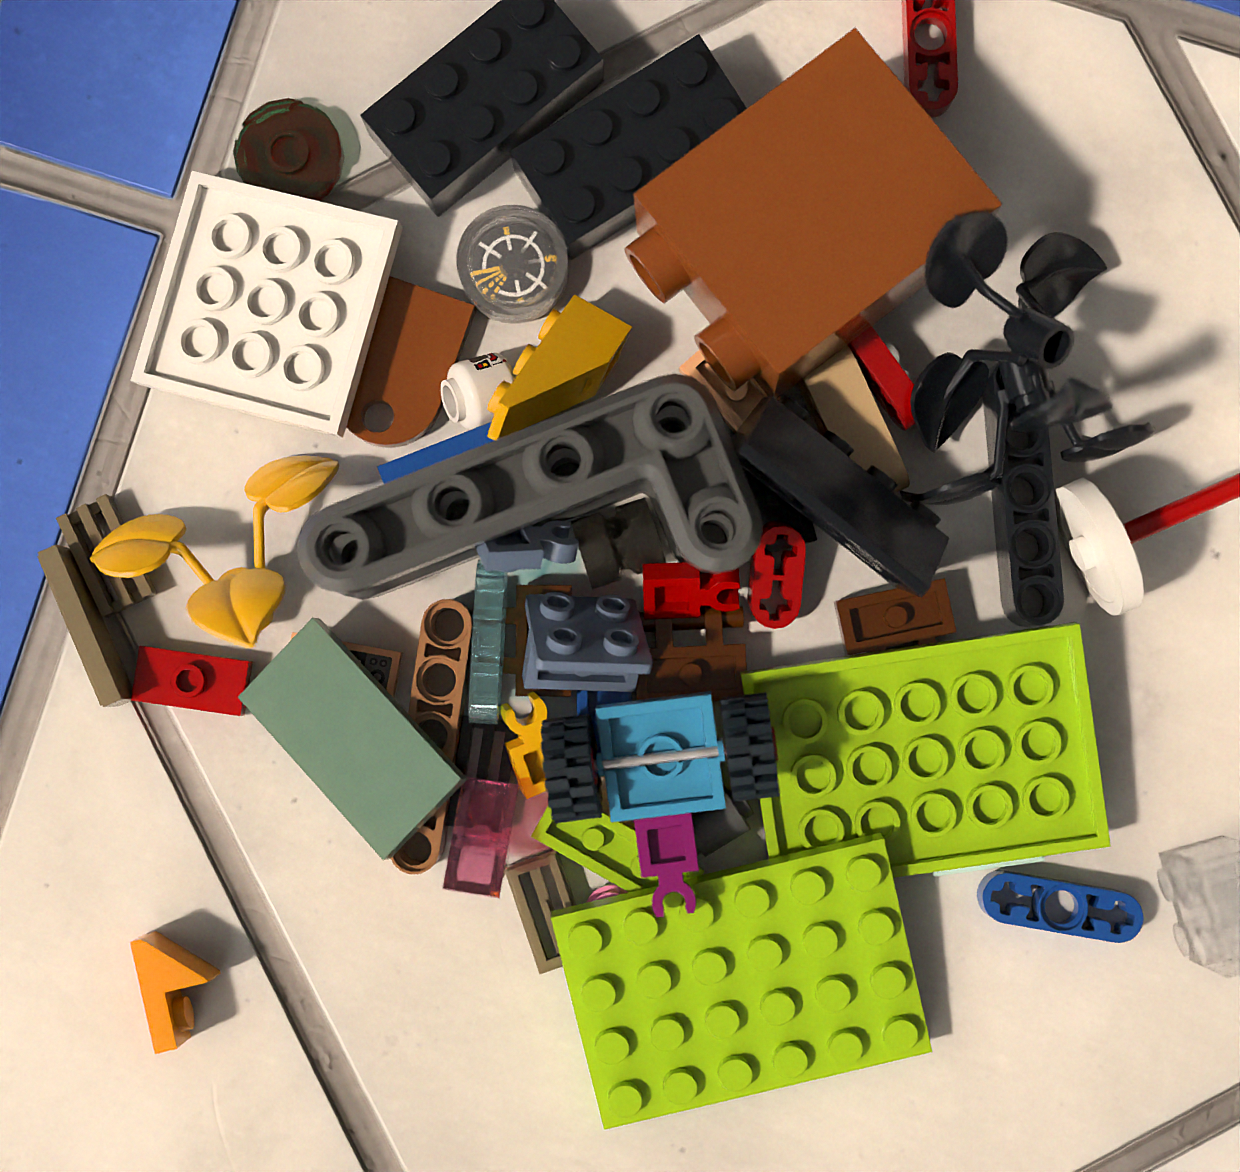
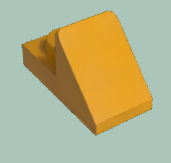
(162, 973)

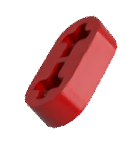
(789, 575)

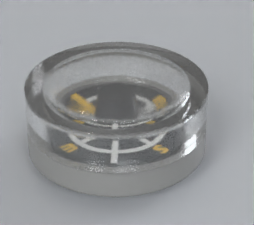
(513, 263)

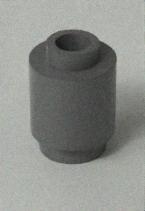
(721, 826)

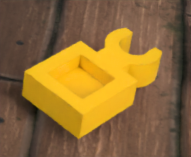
(526, 749)

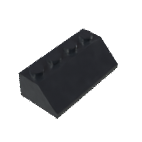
(839, 495)

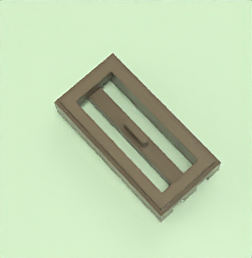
(86, 515)
(533, 866)

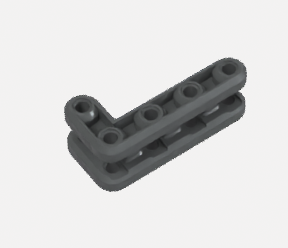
(511, 484)

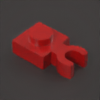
(681, 589)

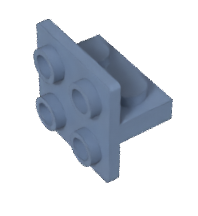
(584, 643)

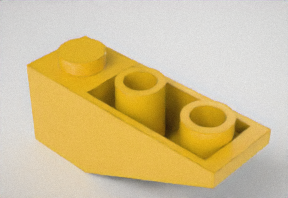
(564, 370)

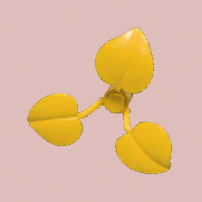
(242, 597)

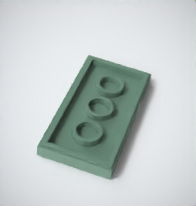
(352, 738)

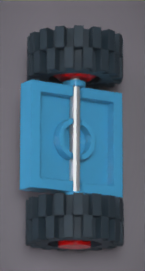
(659, 757)

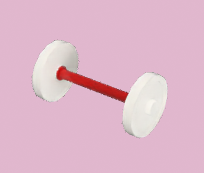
(1103, 545)

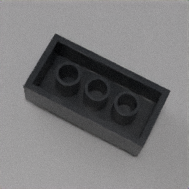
(483, 97)
(605, 151)

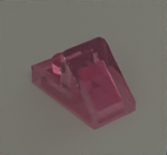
(481, 837)

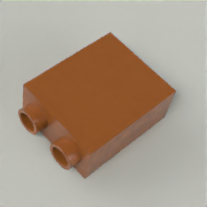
(803, 217)

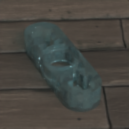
(487, 646)

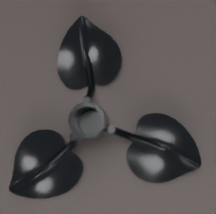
(957, 264)
(1035, 394)

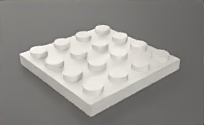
(267, 303)

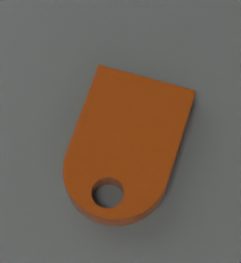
(408, 359)

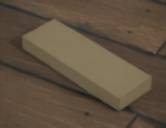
(86, 627)

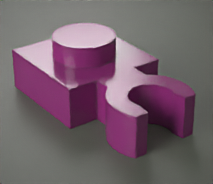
(667, 851)

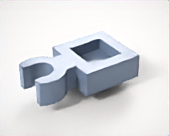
(528, 547)

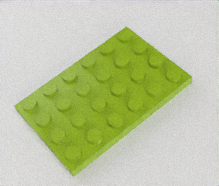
(941, 749)
(764, 987)

